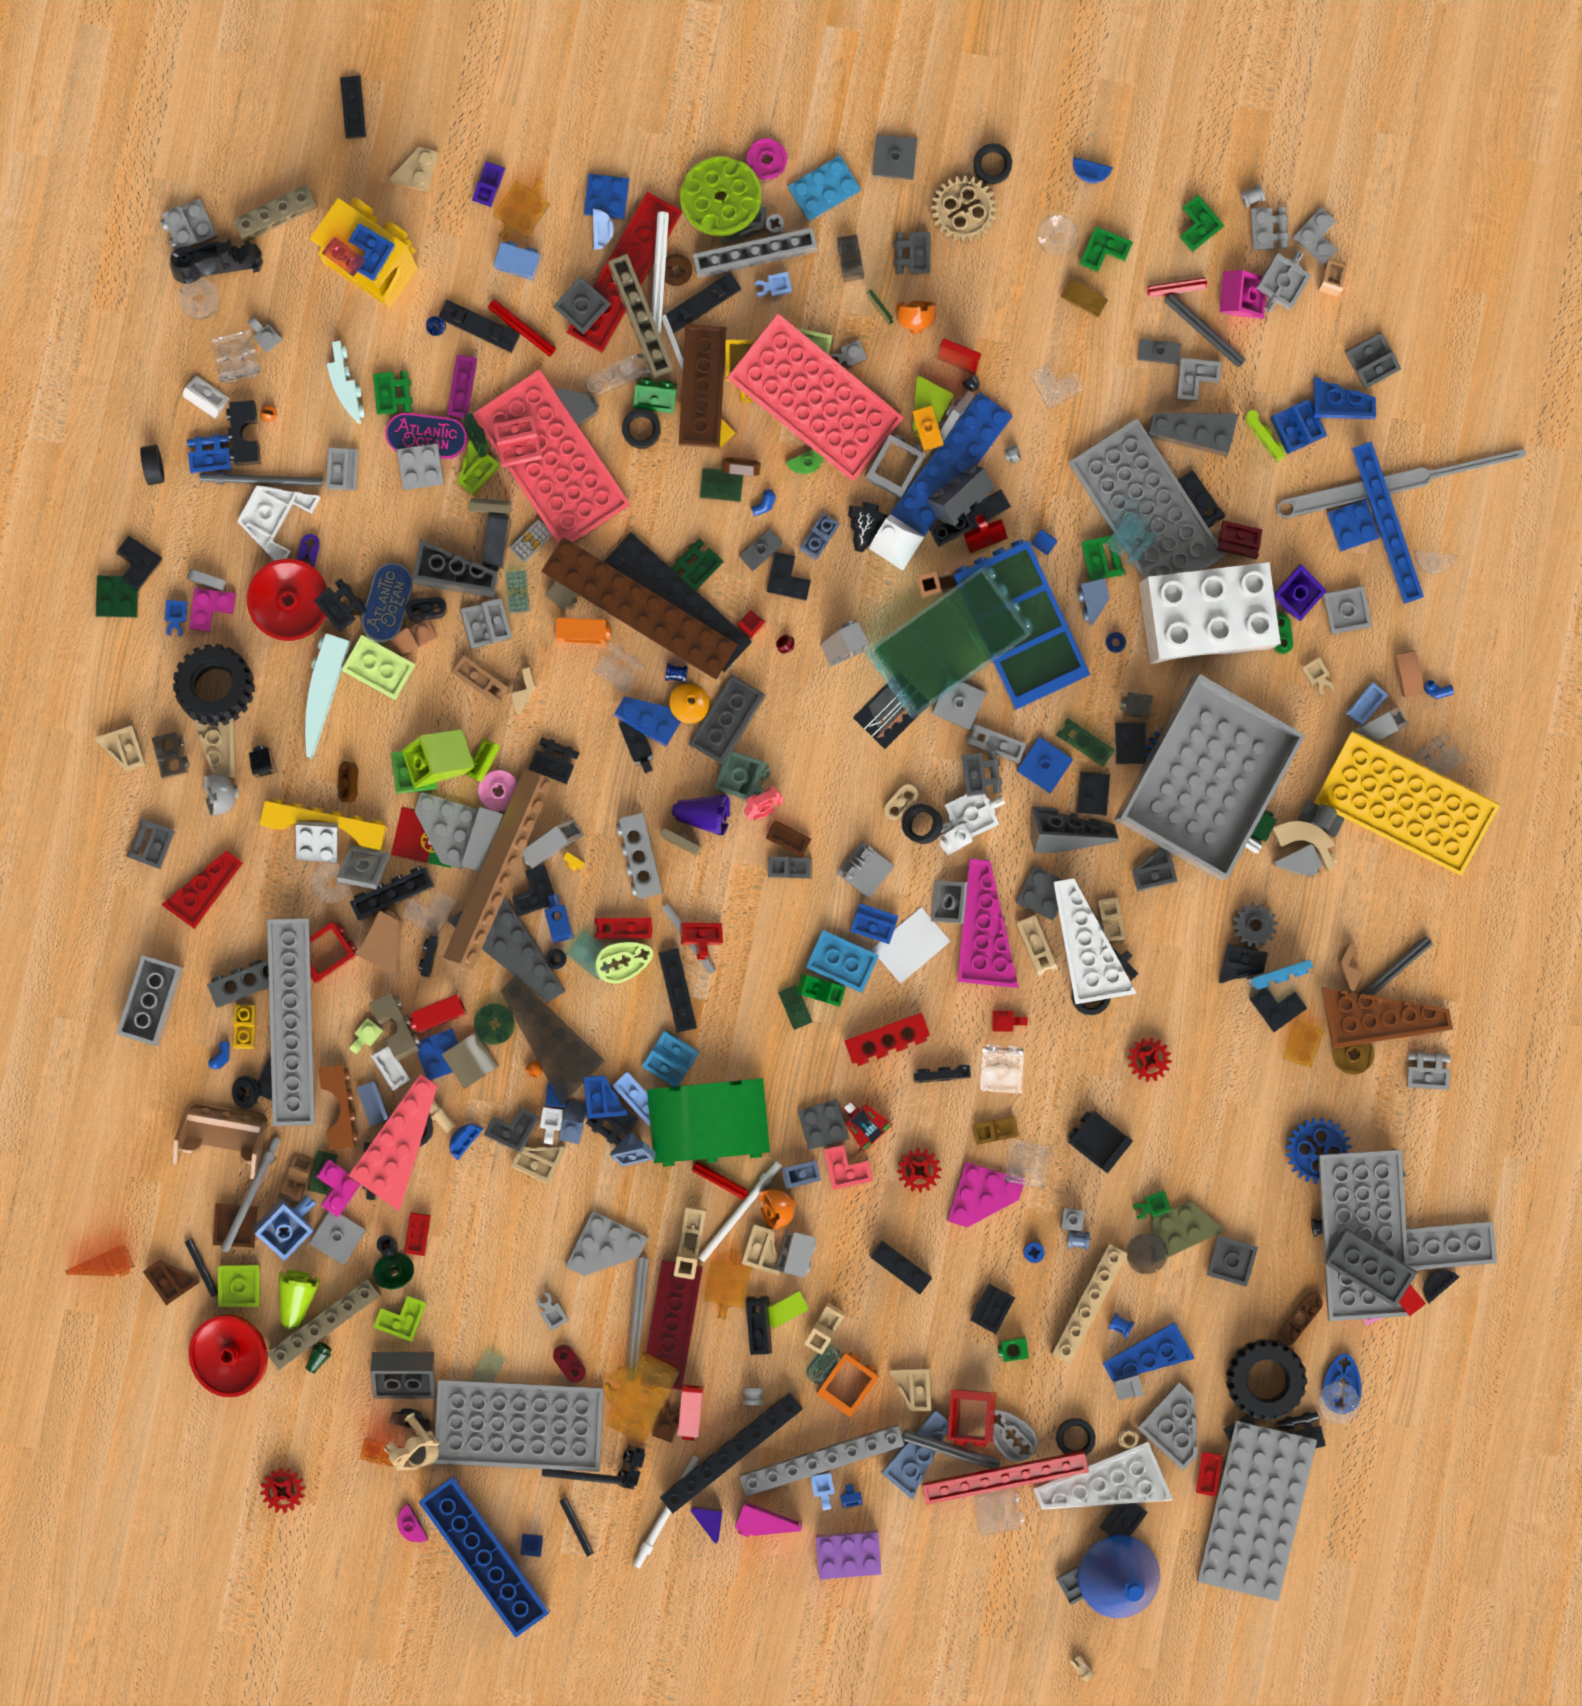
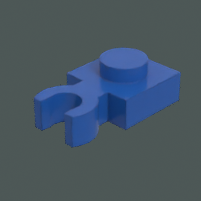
(175, 613)

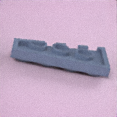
(911, 1461)

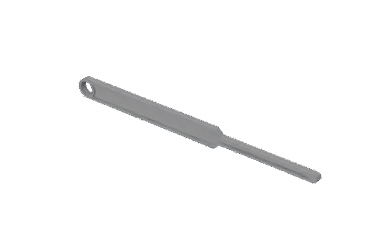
(1395, 483)

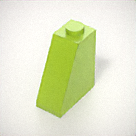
(931, 395)

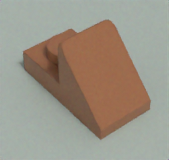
(414, 637)

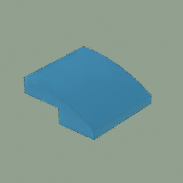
(670, 1058)

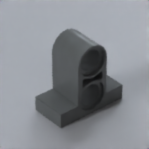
(1323, 817)

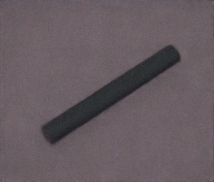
(201, 1267)
(576, 1526)

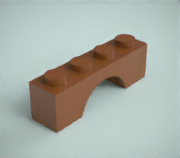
(342, 1132)

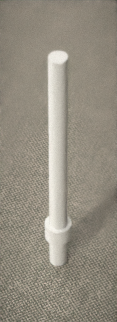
(765, 1179)
(647, 1546)

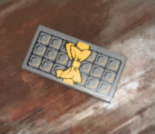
(531, 541)

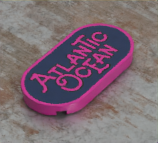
(418, 429)

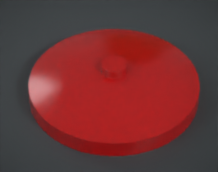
(283, 599)
(228, 1355)

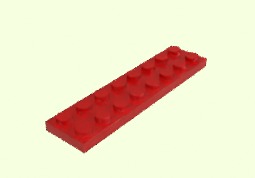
(639, 244)

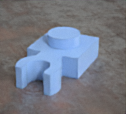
(778, 285)

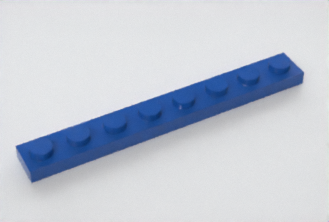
(1387, 522)

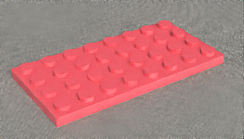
(814, 397)
(570, 481)

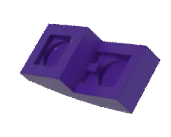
(488, 184)

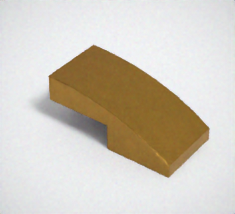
(1084, 298)
(995, 1130)

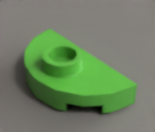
(805, 463)

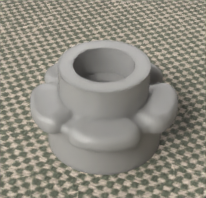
(1013, 454)

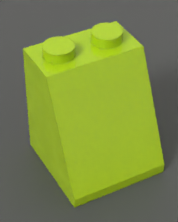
(437, 757)

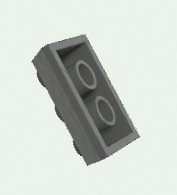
(403, 1375)

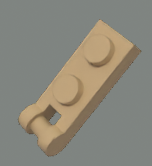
(1036, 944)

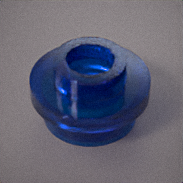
(432, 329)
(1122, 642)

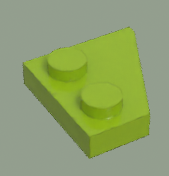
(476, 470)

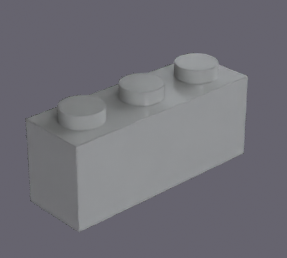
(481, 838)

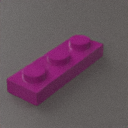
(462, 386)

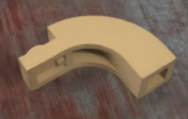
(1307, 833)
(690, 1242)

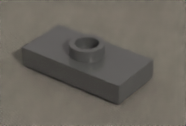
(1159, 351)
(761, 550)

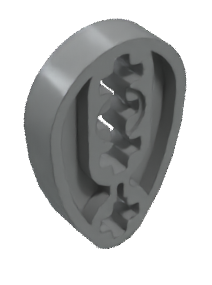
(1021, 1429)

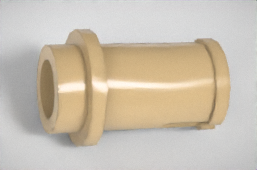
(1082, 1668)

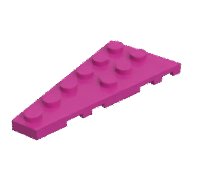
(984, 941)

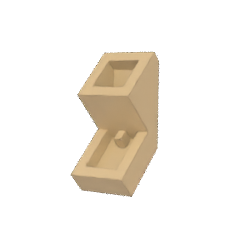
(522, 697)
(824, 1328)

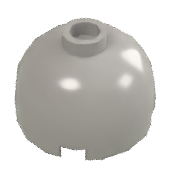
(220, 794)

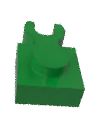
(1155, 1205)

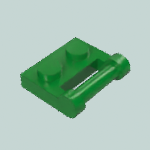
(1096, 560)

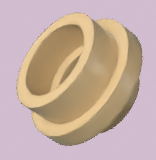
(1135, 1439)

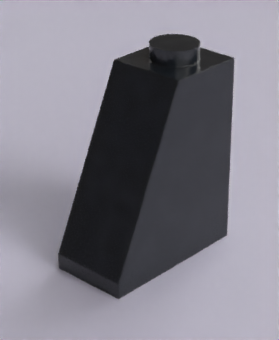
(496, 541)

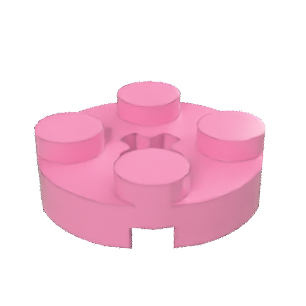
(491, 781)

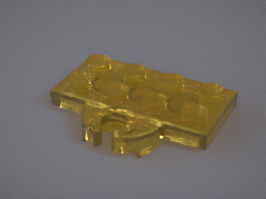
(639, 1396)

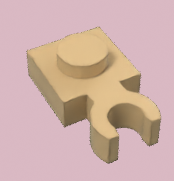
(1316, 673)

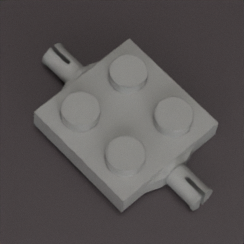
(1283, 281)

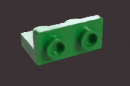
(655, 395)

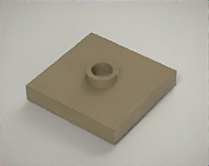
(681, 840)

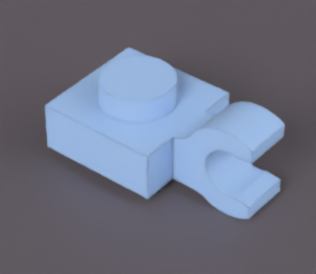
(822, 1487)

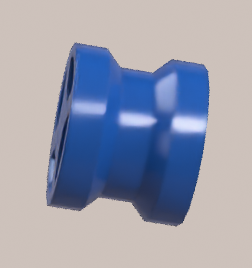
(1033, 1254)

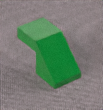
(820, 990)

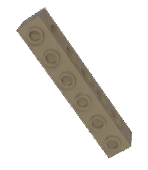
(640, 316)
(324, 1323)

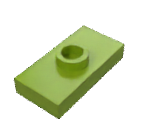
(483, 759)

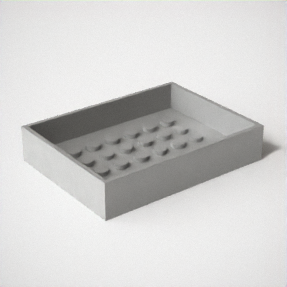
(1209, 777)

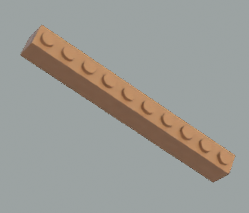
(498, 869)

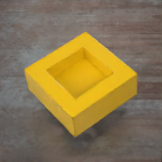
(573, 862)

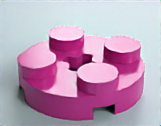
(774, 150)

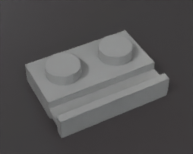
(342, 469)

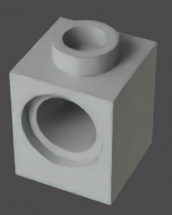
(1072, 1219)

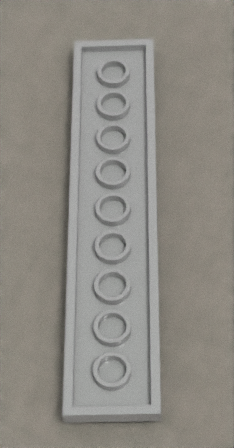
(291, 1022)

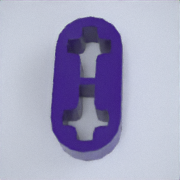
(313, 554)

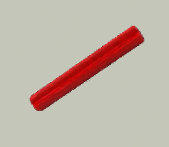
(522, 328)

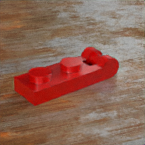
(623, 928)

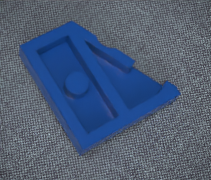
(601, 1099)

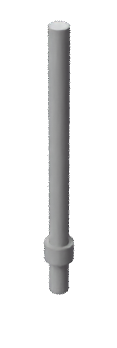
(268, 1157)

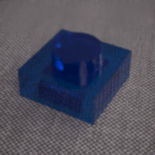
(531, 1545)

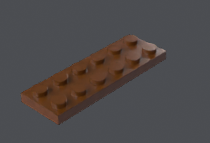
(702, 386)

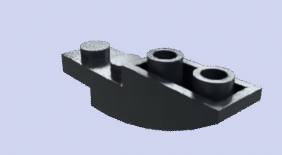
(989, 507)

